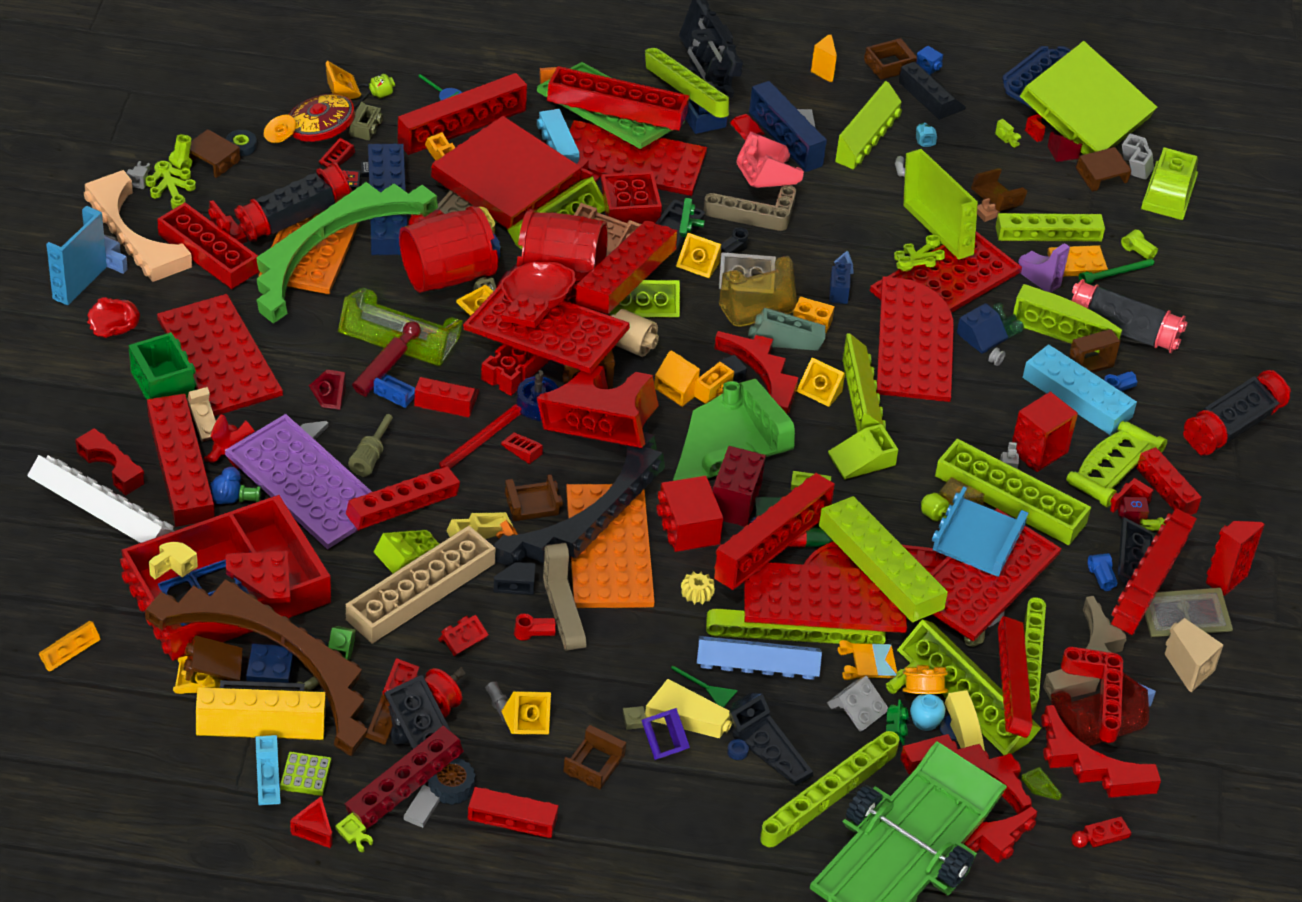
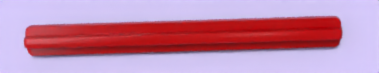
(481, 437)

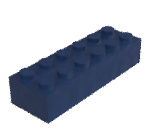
(787, 126)

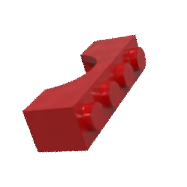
(96, 448)

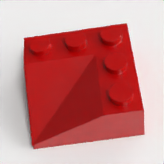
(631, 196)

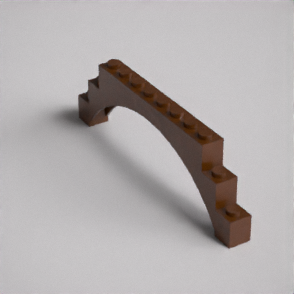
(238, 608)

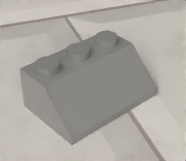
(746, 264)

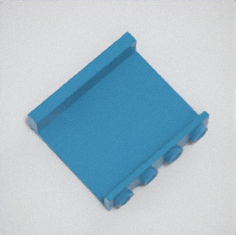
(79, 259)
(978, 534)

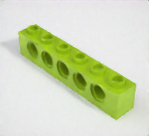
(1049, 227)

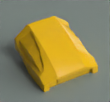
(198, 680)

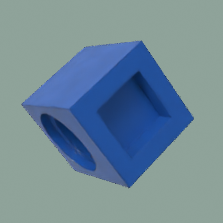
(929, 59)

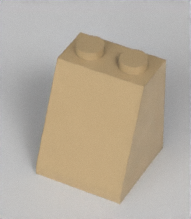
(1192, 653)

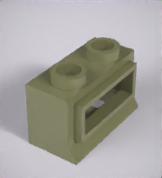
(364, 130)

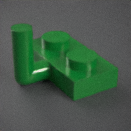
(686, 221)

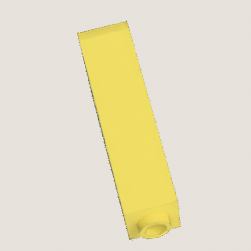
(694, 710)

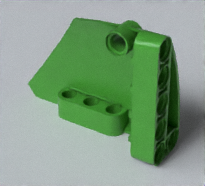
(739, 418)

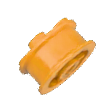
(925, 680)

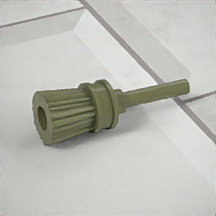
(369, 450)

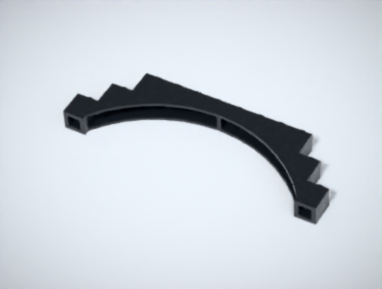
(580, 530)

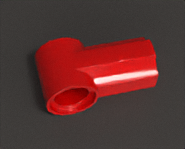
(527, 626)

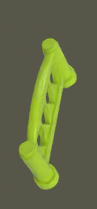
(1103, 487)

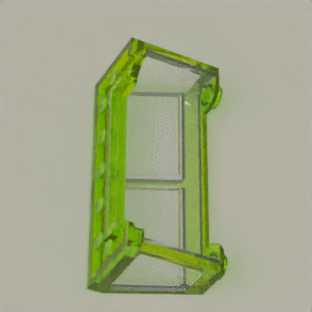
(379, 324)

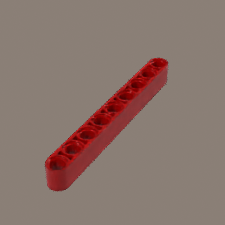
(1014, 677)

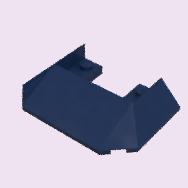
(1030, 69)

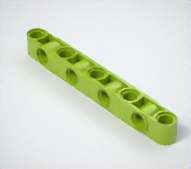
(829, 789)

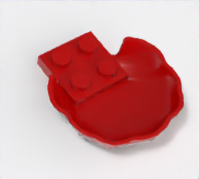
(535, 290)

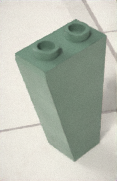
(788, 330)

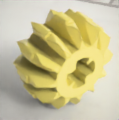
(697, 588)

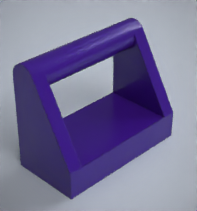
(675, 729)

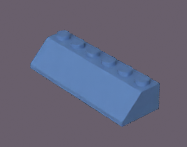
(759, 656)

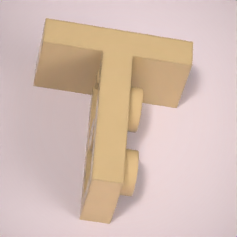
(202, 412)

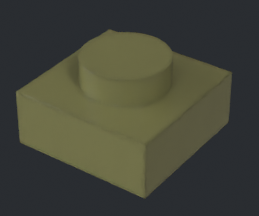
(633, 717)

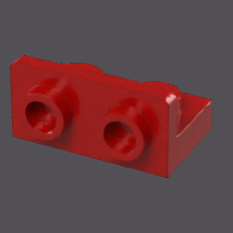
(463, 635)
(400, 673)

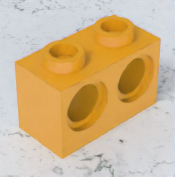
(814, 311)

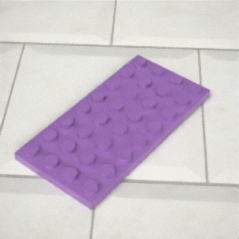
(304, 475)

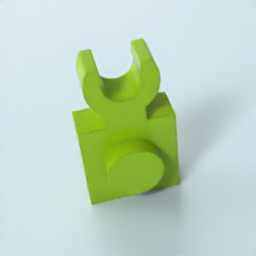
(1005, 132)
(352, 830)

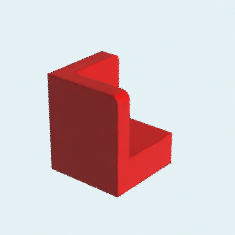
(583, 163)

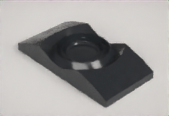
(672, 219)

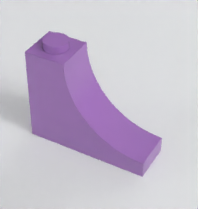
(1044, 270)

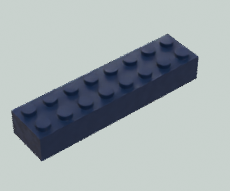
(385, 169)

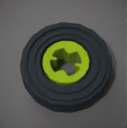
(245, 140)

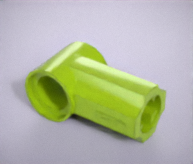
(180, 156)
(1136, 241)

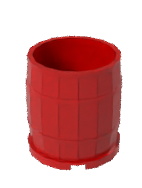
(564, 239)
(448, 249)

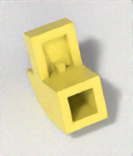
(175, 557)

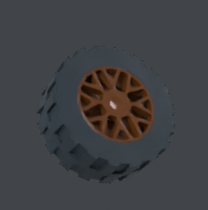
(462, 782)

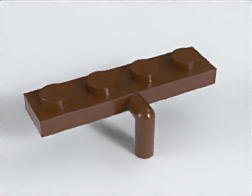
(381, 722)

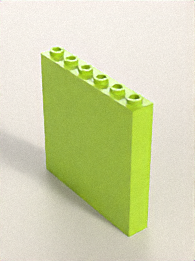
(1088, 100)

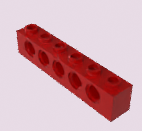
(402, 498)

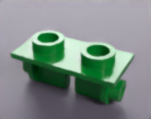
(898, 716)

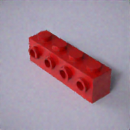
(1168, 481)
(513, 812)

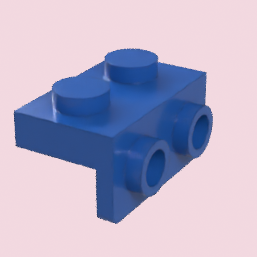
(394, 390)

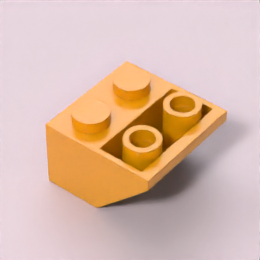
(676, 378)

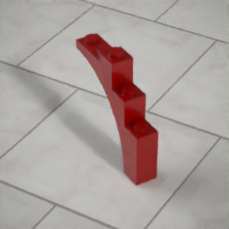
(769, 367)
(1091, 766)
(1001, 768)
(999, 836)

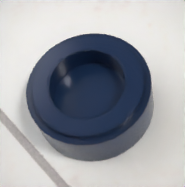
(737, 749)

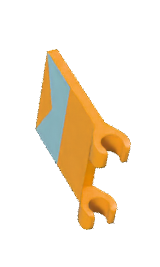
(869, 659)

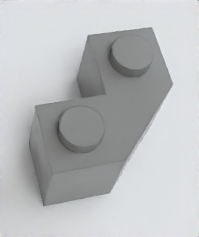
(1139, 156)

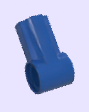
(1122, 381)
(1102, 568)

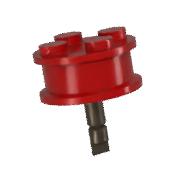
(445, 688)

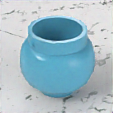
(927, 711)

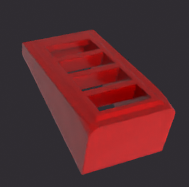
(340, 145)
(535, 448)

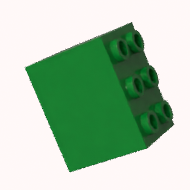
(161, 367)

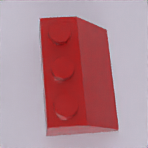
(445, 397)

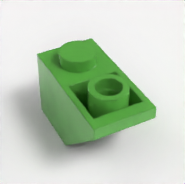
(342, 640)

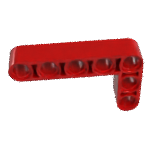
(1109, 669)

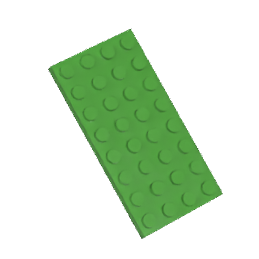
(629, 130)

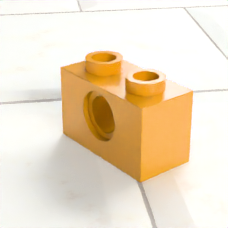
(711, 383)

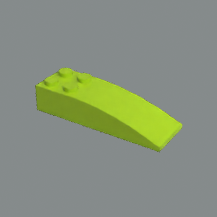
(1058, 316)

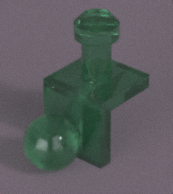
(1010, 322)

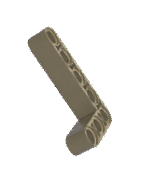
(752, 212)
(561, 598)

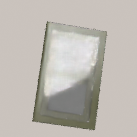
(1201, 607)

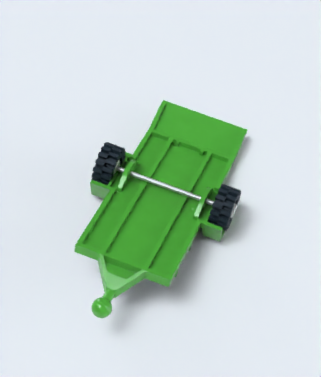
(917, 835)

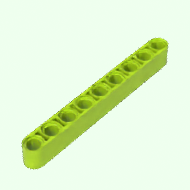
(687, 82)
(731, 624)

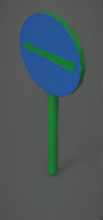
(444, 94)

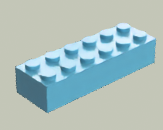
(1079, 389)

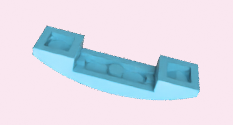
(267, 770)

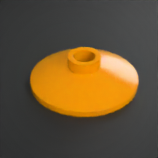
(279, 128)

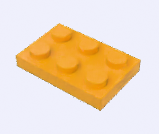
(1083, 259)

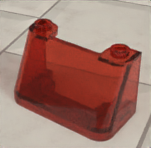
(1082, 716)

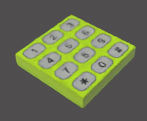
(305, 773)

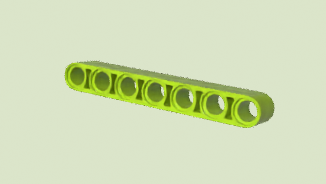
(1034, 634)

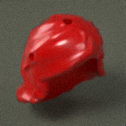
(112, 317)

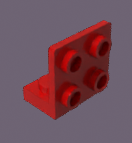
(226, 223)

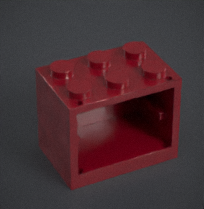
(739, 484)

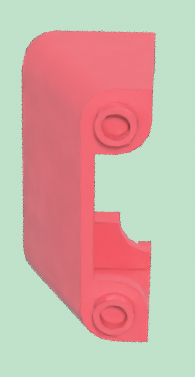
(764, 163)

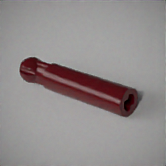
(386, 359)

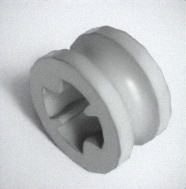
(996, 356)

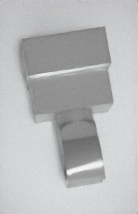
(138, 175)
(1011, 457)

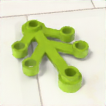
(164, 169)
(905, 263)

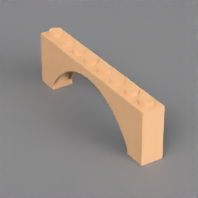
(155, 258)

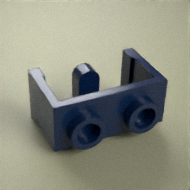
(840, 283)

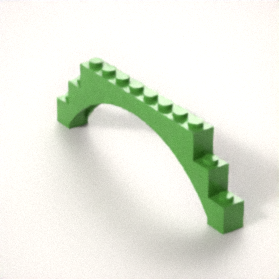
(360, 205)

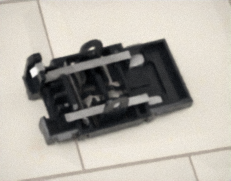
(712, 44)

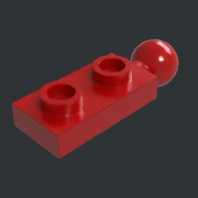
(1101, 833)

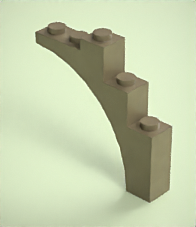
(1102, 638)

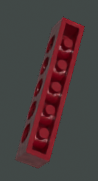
(405, 777)

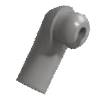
(899, 166)

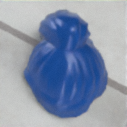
(226, 486)

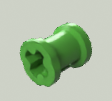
(250, 494)

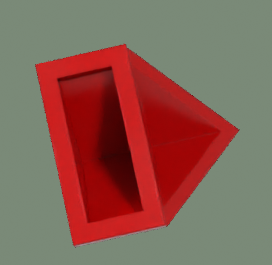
(313, 824)

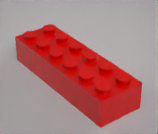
(208, 245)

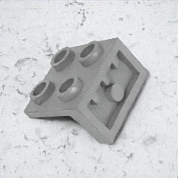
(860, 702)

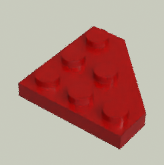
(262, 573)

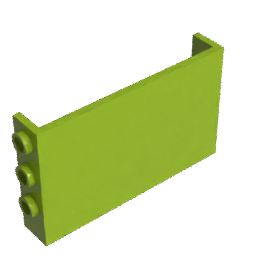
(940, 203)

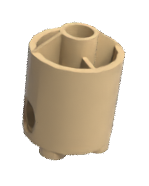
(641, 335)

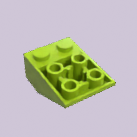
(865, 452)
(402, 548)

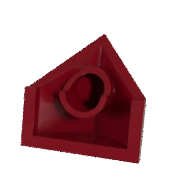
(1063, 148)
(330, 389)

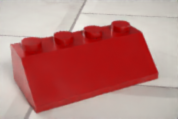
(1234, 554)

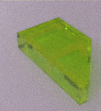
(1040, 784)

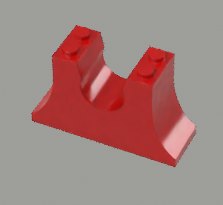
(593, 411)

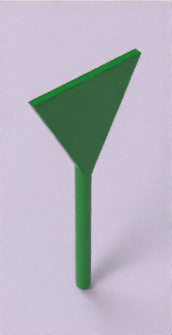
(720, 695)

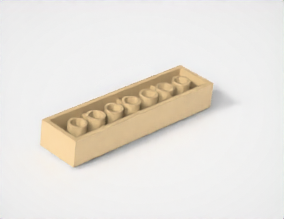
(420, 584)

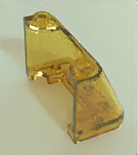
(746, 297)

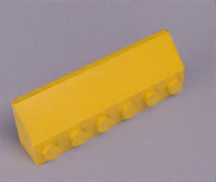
(260, 713)

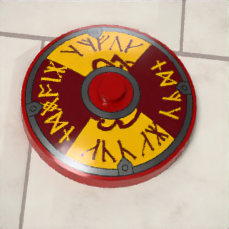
(322, 117)

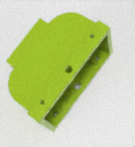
(1171, 184)

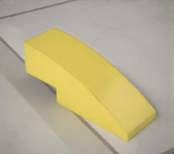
(483, 523)
(964, 719)

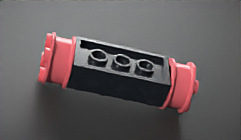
(1134, 317)

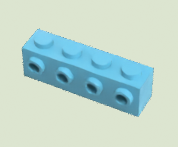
(557, 134)

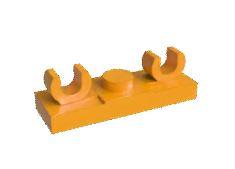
(69, 646)

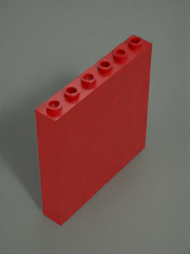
(505, 171)

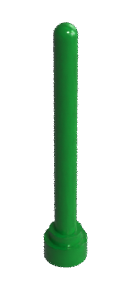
(1090, 277)

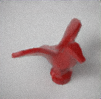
(225, 437)

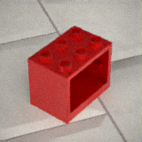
(1044, 431)
(690, 513)

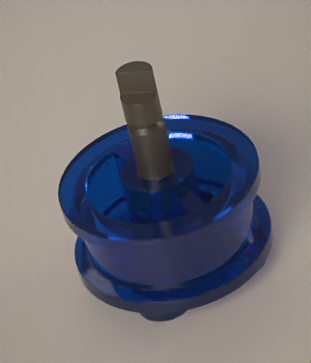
(529, 391)

